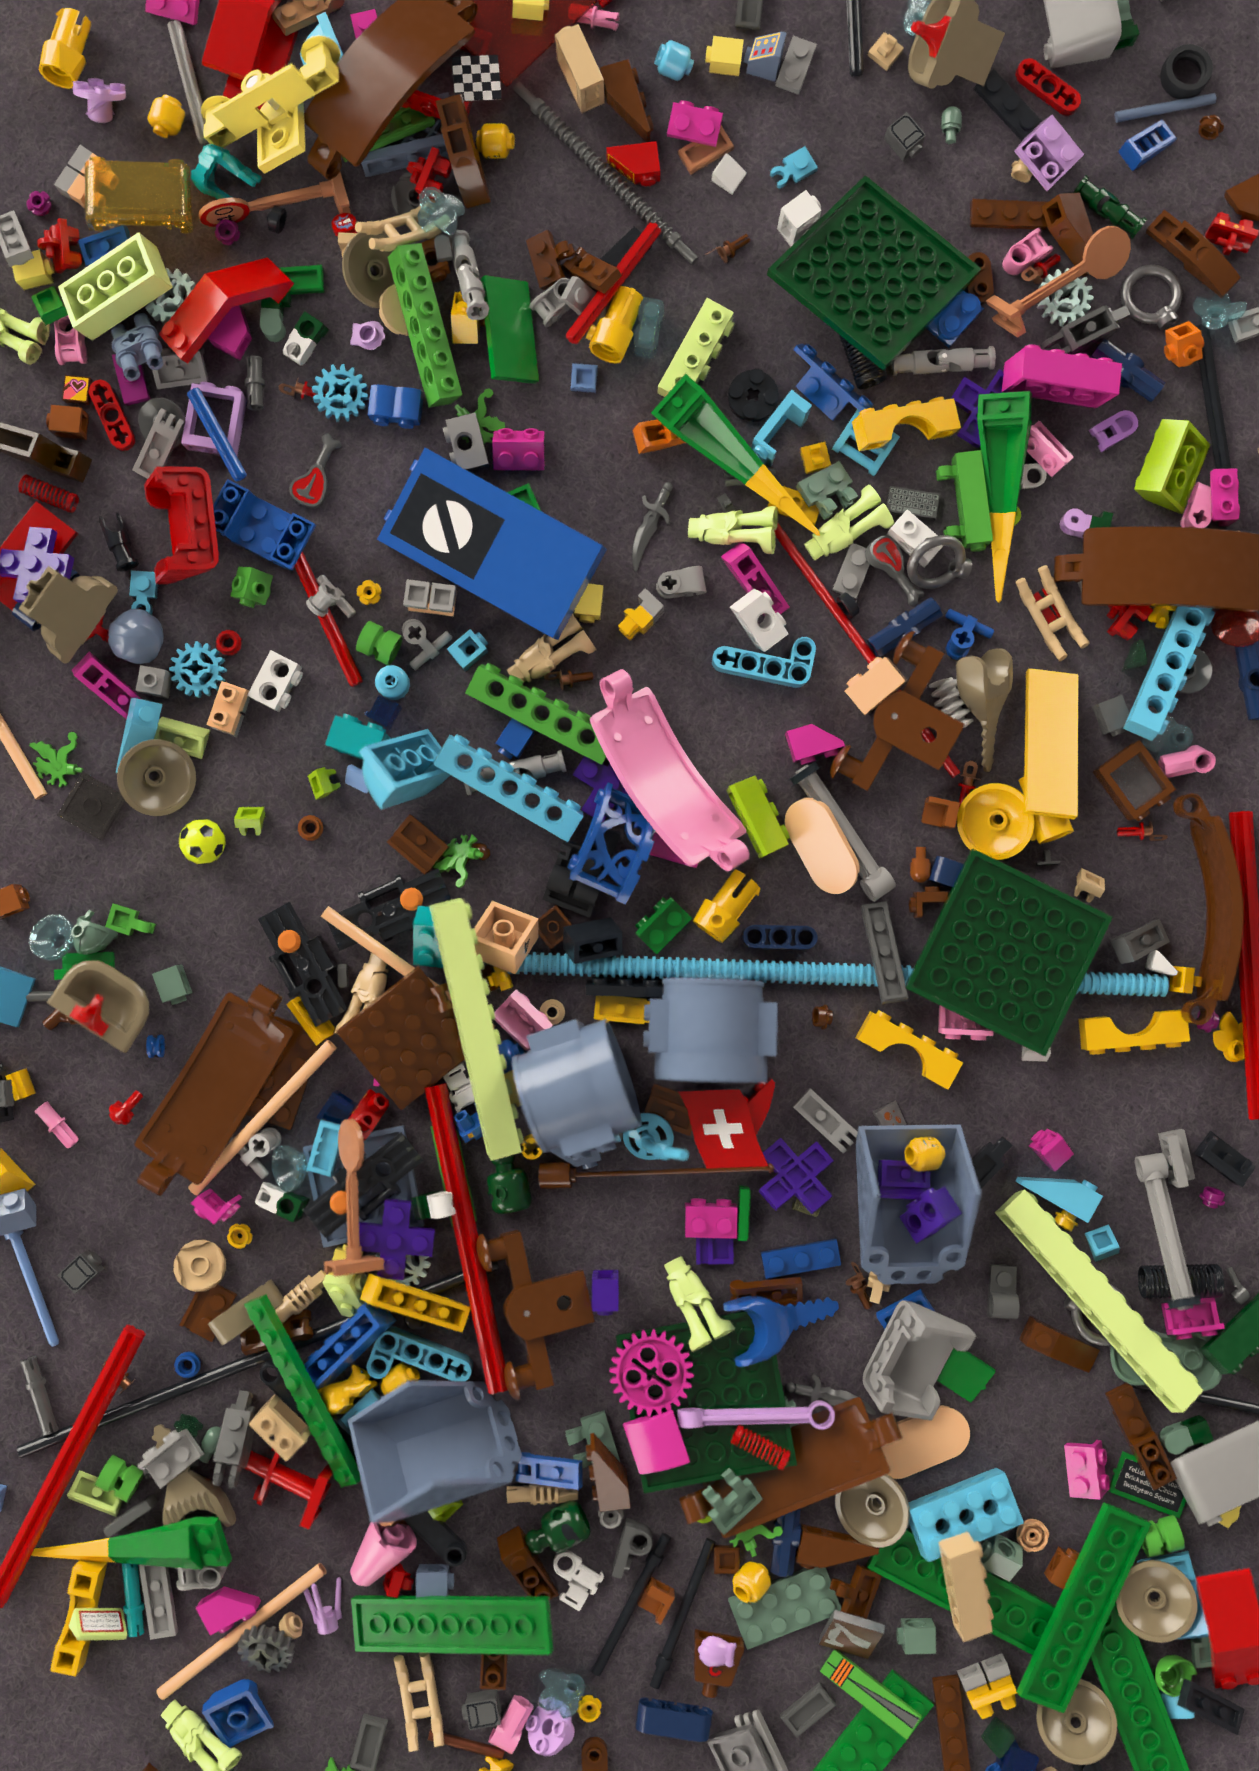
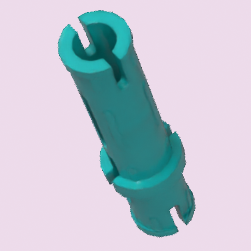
(133, 1605)

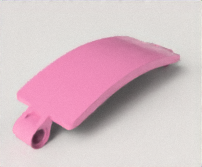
(663, 778)

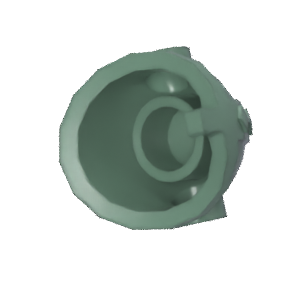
(91, 936)

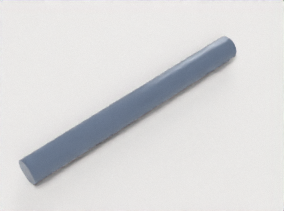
(1165, 107)

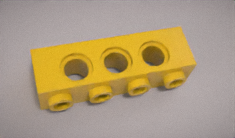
(415, 1302)

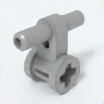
(327, 597)
(430, 650)
(260, 1146)

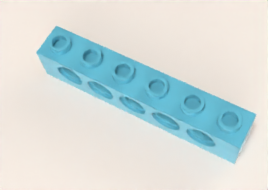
(1141, 719)
(561, 826)

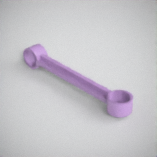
(700, 1417)

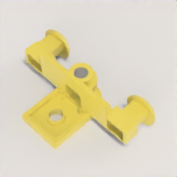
(282, 116)

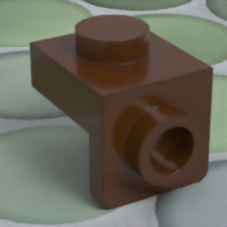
(931, 894)

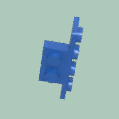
(825, 387)

